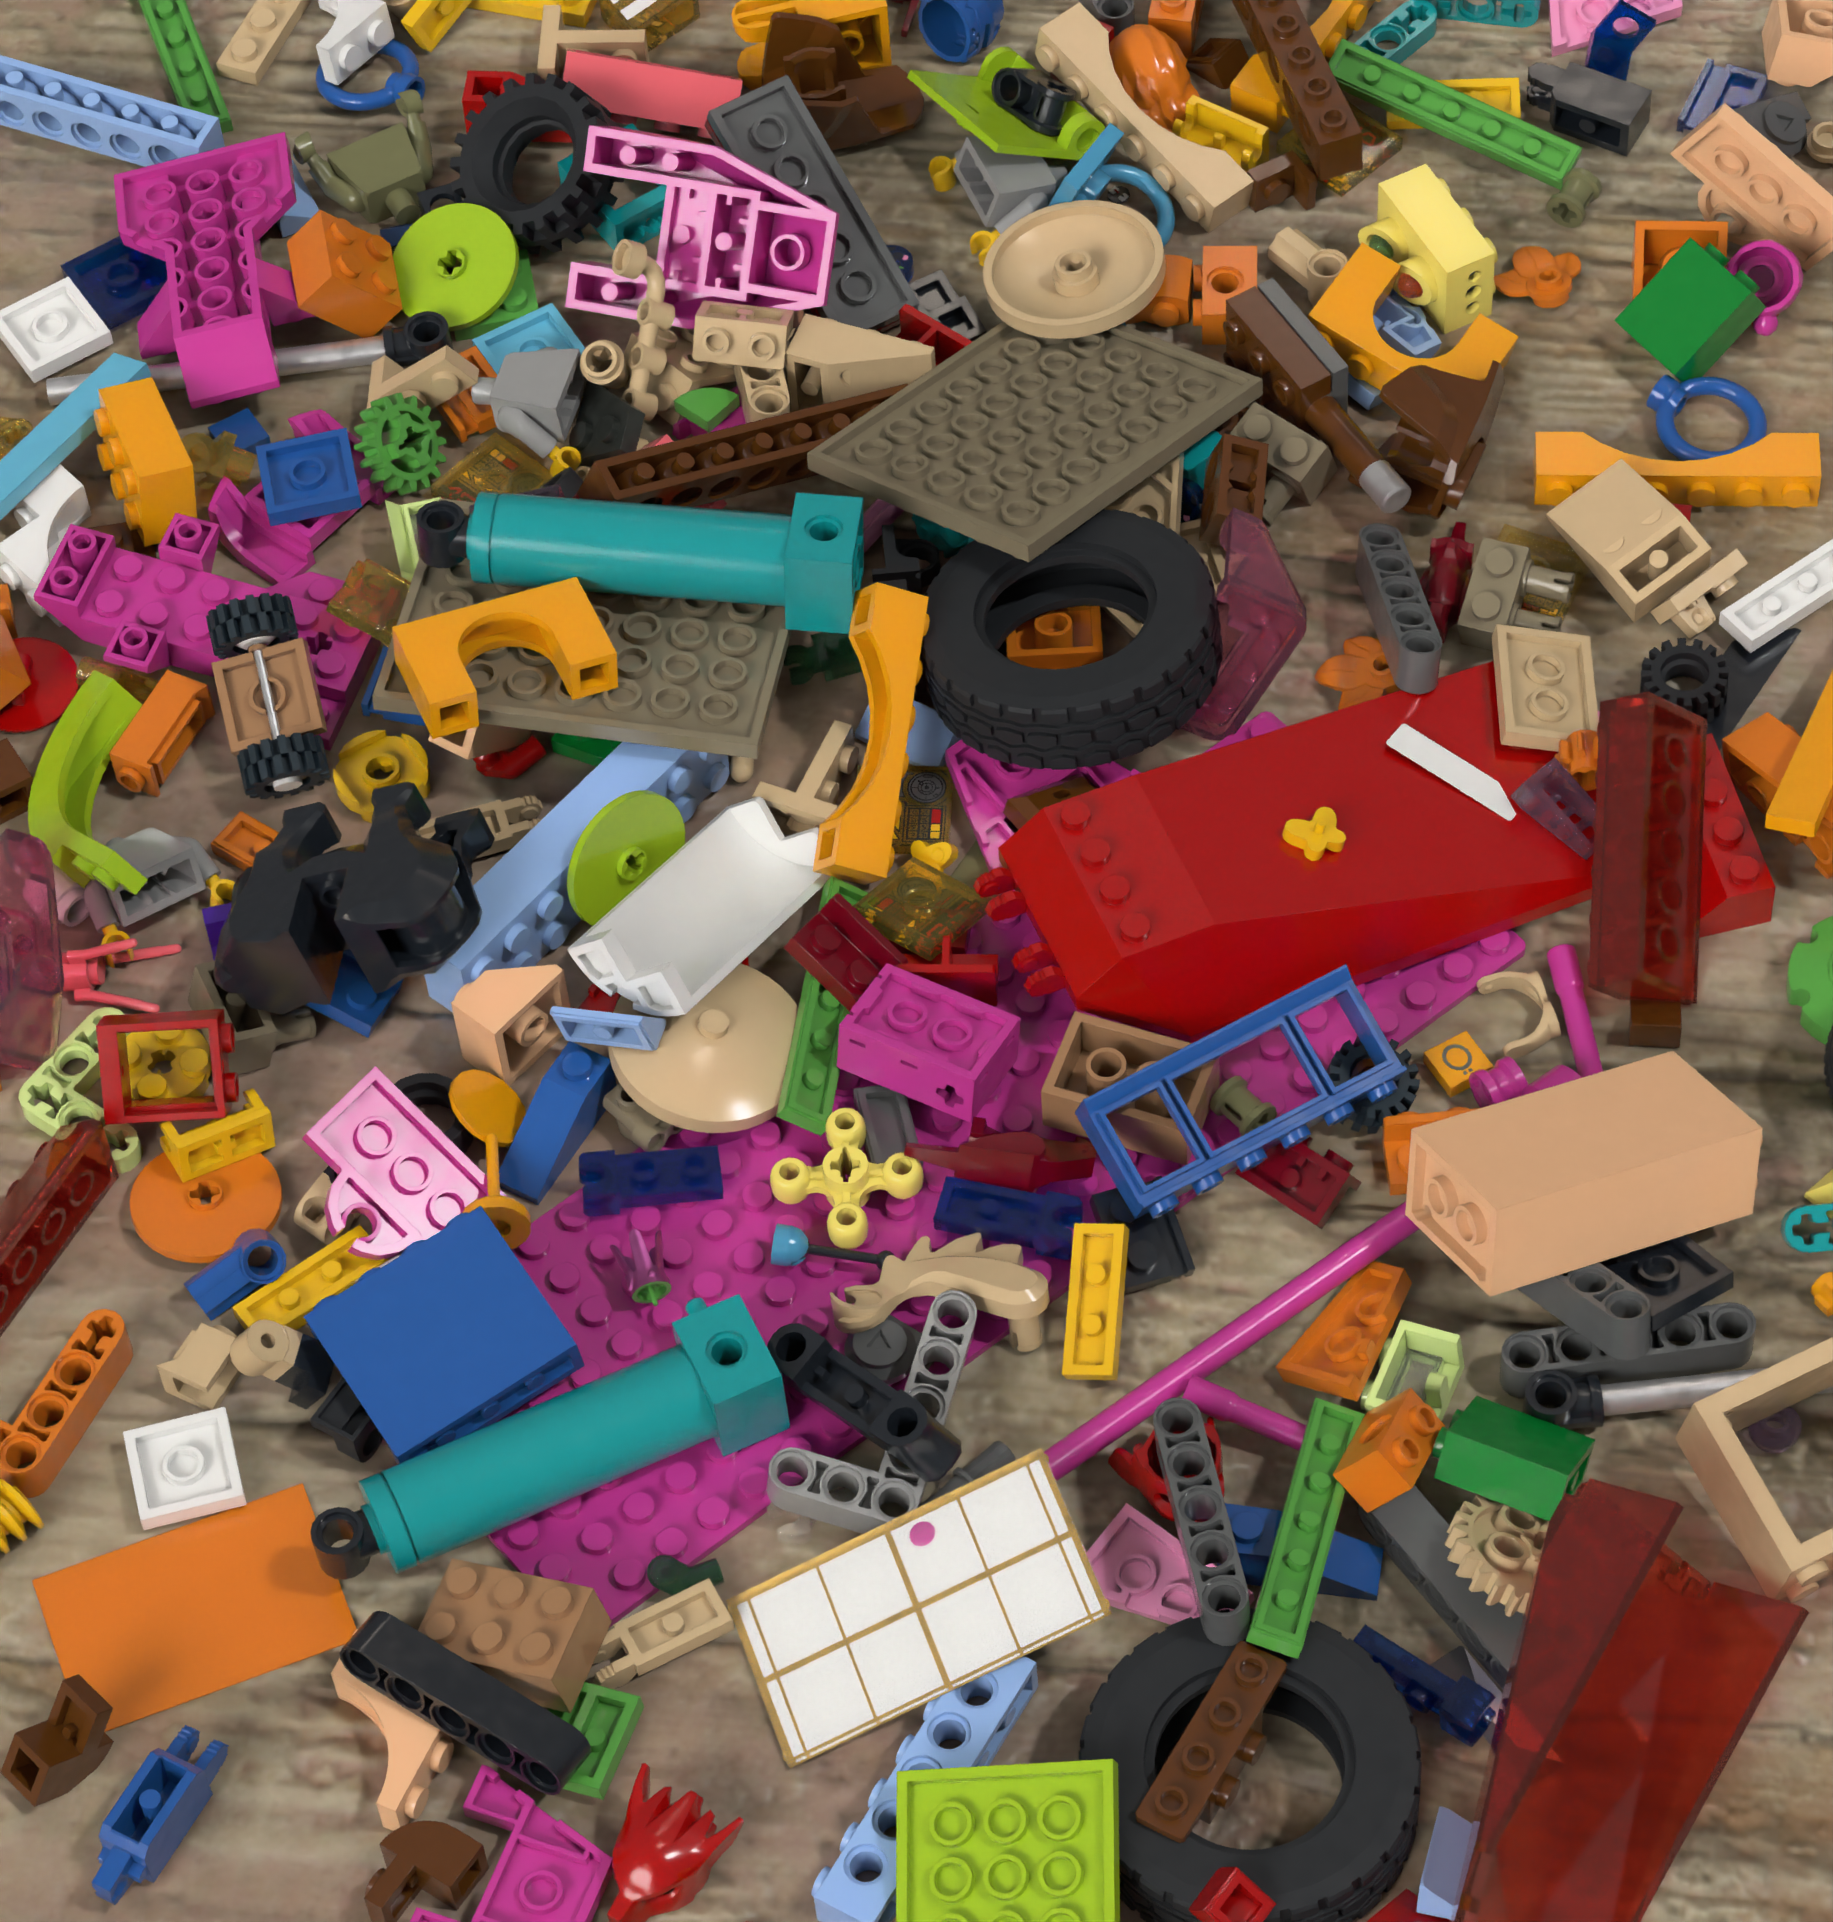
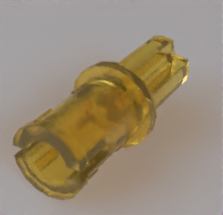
(136, 684)

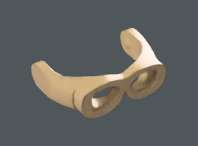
(1532, 986)

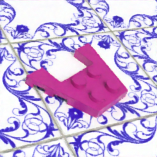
(988, 783)
(545, 1867)

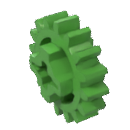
(400, 444)

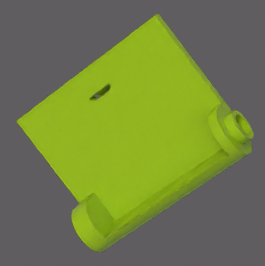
(974, 108)

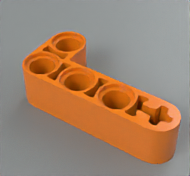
(94, 1353)

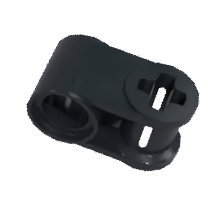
(1032, 98)

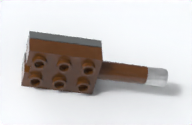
(1305, 384)

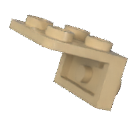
(680, 372)

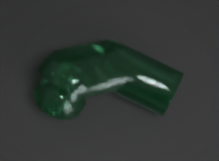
(675, 1576)

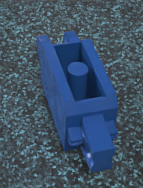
(155, 1813)

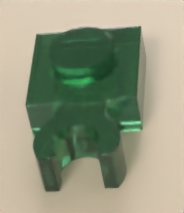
(828, 654)

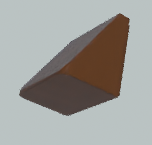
(1218, 61)
(1655, 1023)

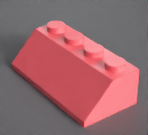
(650, 90)

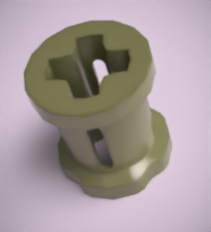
(1569, 204)
(1241, 1105)

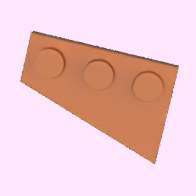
(1348, 1334)

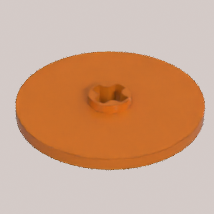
(179, 1227)

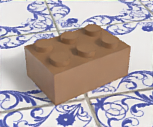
(1104, 1052)
(519, 1629)

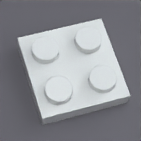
(52, 329)
(184, 1468)

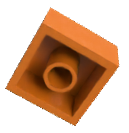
(344, 275)

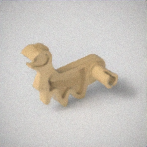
(989, 1276)

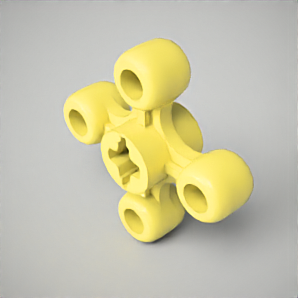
(847, 1221)

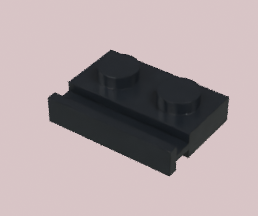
(1154, 1245)

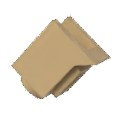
(202, 1367)

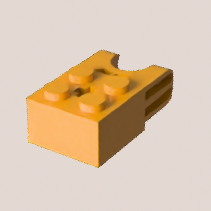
(860, 21)

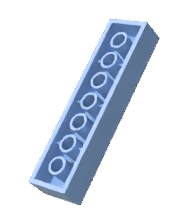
(526, 890)

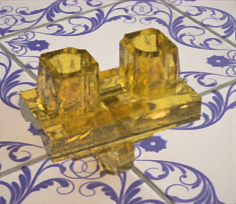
(218, 459)

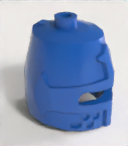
(959, 27)

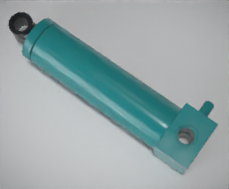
(791, 561)
(703, 1388)

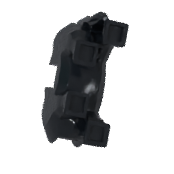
(391, 901)

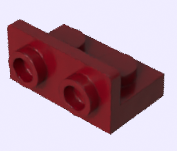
(843, 950)
(1303, 1180)

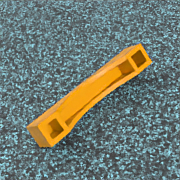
(1252, 89)
(1771, 472)
(887, 640)

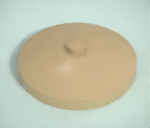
(1074, 269)
(719, 1061)

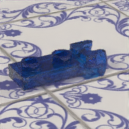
(648, 1178)
(1010, 1215)
(1460, 1704)

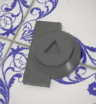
(1780, 121)
(885, 1349)

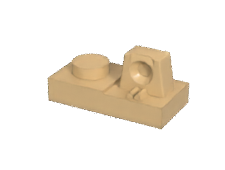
(1689, 606)

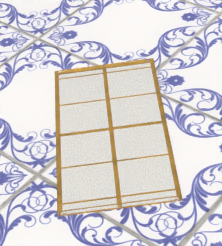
(917, 1607)

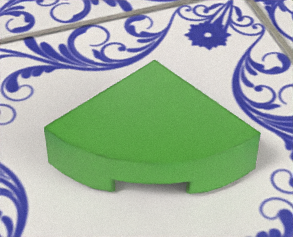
(707, 406)

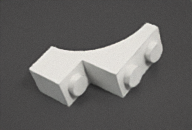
(356, 36)
(43, 522)

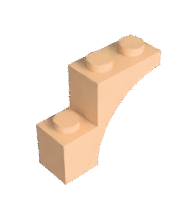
(414, 1749)

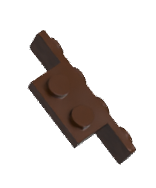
(1214, 1746)

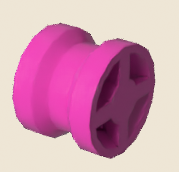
(1497, 1084)

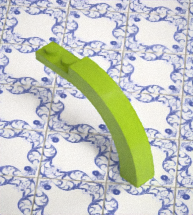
(69, 779)

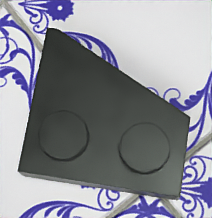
(605, 425)

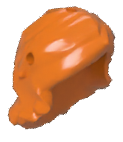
(1153, 72)

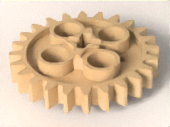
(1497, 1550)

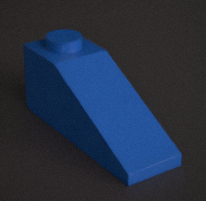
(557, 1121)
(1350, 1567)

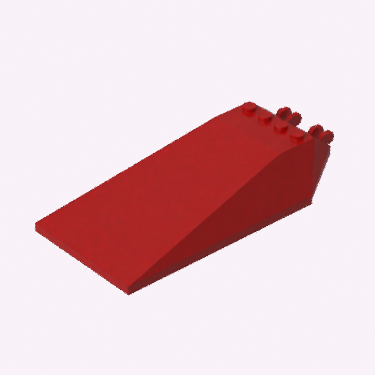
(1190, 909)

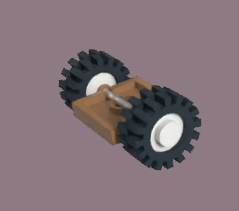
(268, 696)

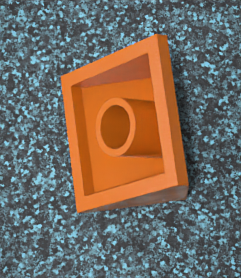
(1659, 240)

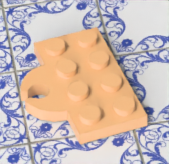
(1757, 187)

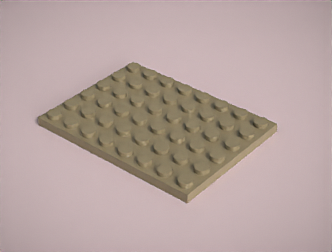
(1034, 431)
(685, 667)

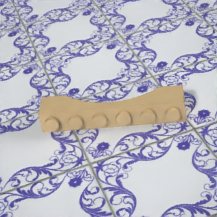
(1197, 176)

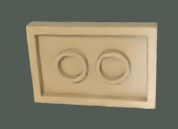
(1542, 686)

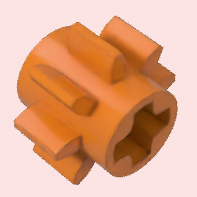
(1580, 757)

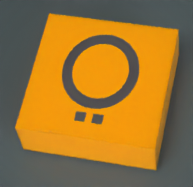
(1455, 1061)

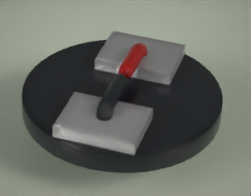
(1118, 194)

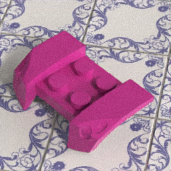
(287, 548)

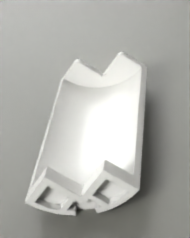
(701, 911)

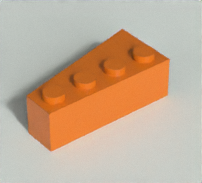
(1756, 764)

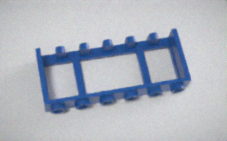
(1249, 1150)

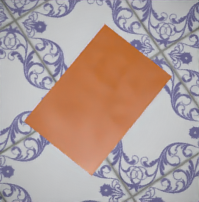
(196, 1607)

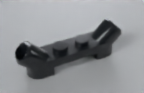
(864, 1401)

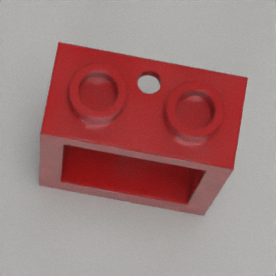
(115, 1076)

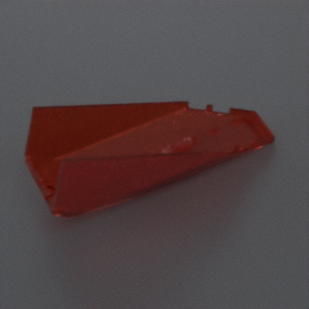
(1612, 1715)

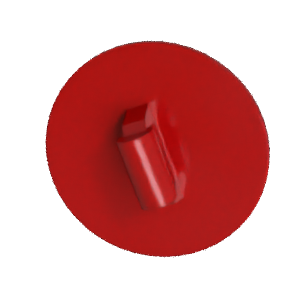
(51, 687)

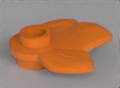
(1540, 276)
(1358, 672)

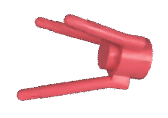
(86, 969)

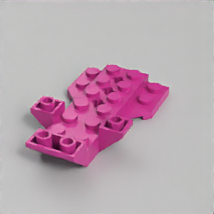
(207, 226)
(157, 609)

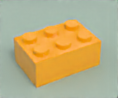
(144, 458)

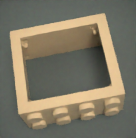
(1734, 1485)

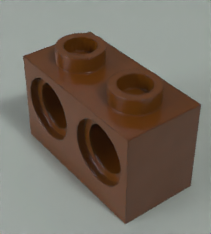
(1232, 479)

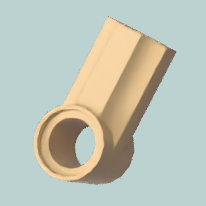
(1306, 261)

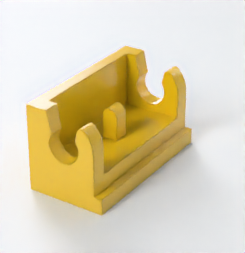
(1224, 130)
(219, 1140)

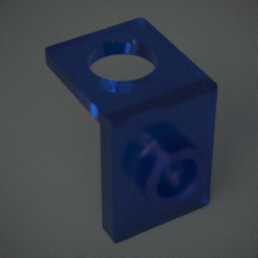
(1611, 50)

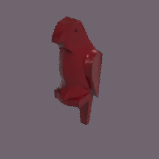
(1448, 577)
(1011, 1158)

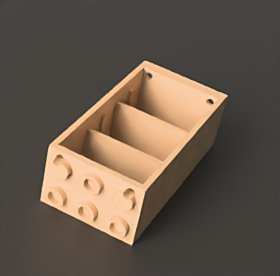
(1582, 1172)

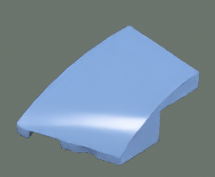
(1403, 330)

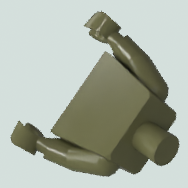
(379, 172)

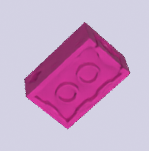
(928, 1042)

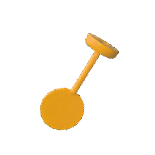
(493, 1115)

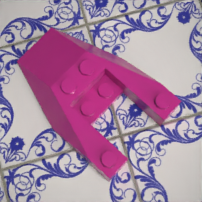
(722, 234)

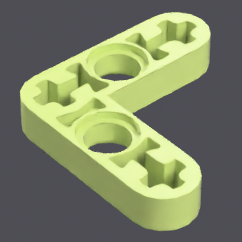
(68, 1092)

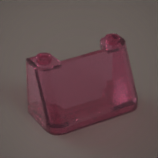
(1258, 621)
(28, 953)

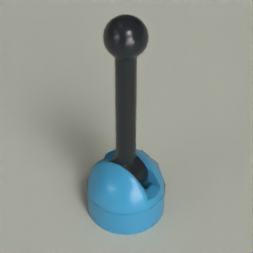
(792, 1246)

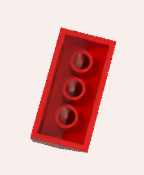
(1734, 877)

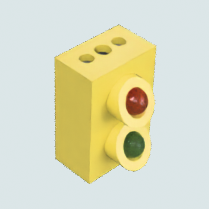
(1439, 249)

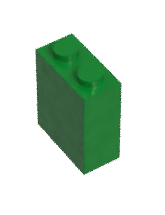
(1692, 310)
(1511, 1457)

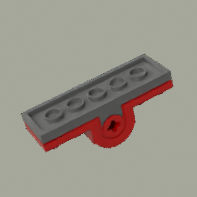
(782, 139)

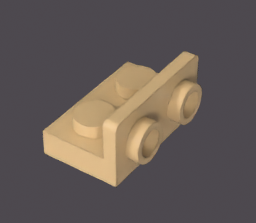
(742, 334)

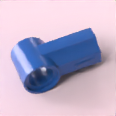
(231, 1277)

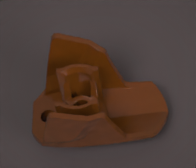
(841, 96)
(1439, 433)

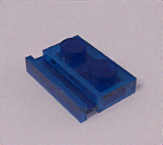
(1719, 86)

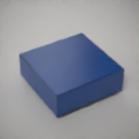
(246, 427)

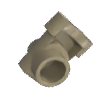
(637, 1123)

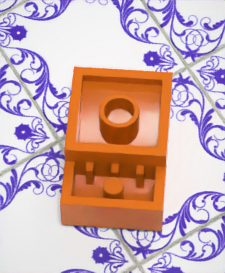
(1058, 639)

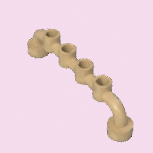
(653, 313)

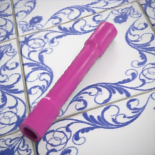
(1570, 988)
(1229, 1407)

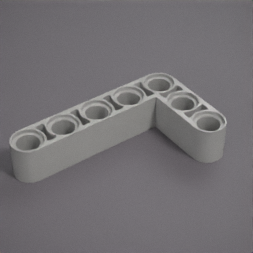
(892, 1481)

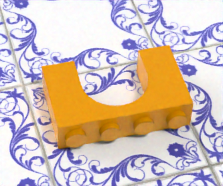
(1347, 323)
(546, 619)

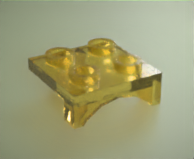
(370, 600)

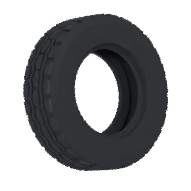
(1087, 710)
(1330, 1692)

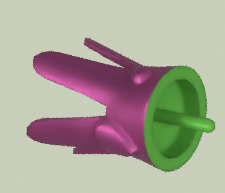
(647, 1275)

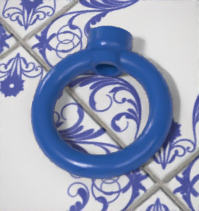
(396, 83)
(1670, 397)

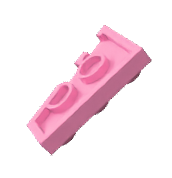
(1575, 19)
(1144, 1569)

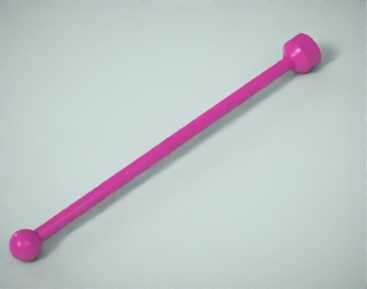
(1248, 1327)

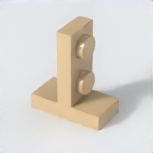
(556, 40)
(430, 379)
(820, 786)

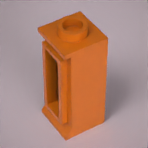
(161, 733)

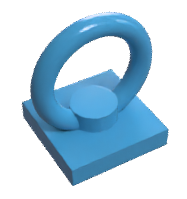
(1093, 175)

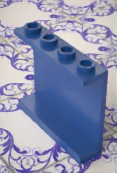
(445, 1337)

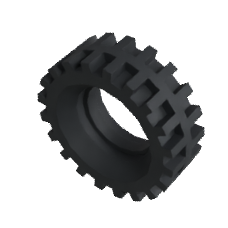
(500, 137)

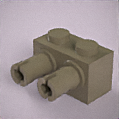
(1295, 462)
(1497, 590)
(255, 1030)

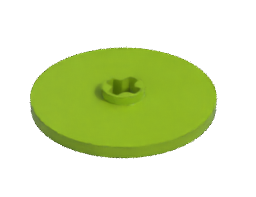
(439, 239)
(631, 828)

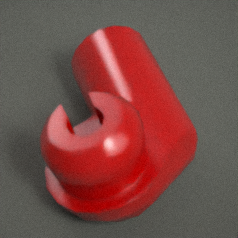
(511, 764)

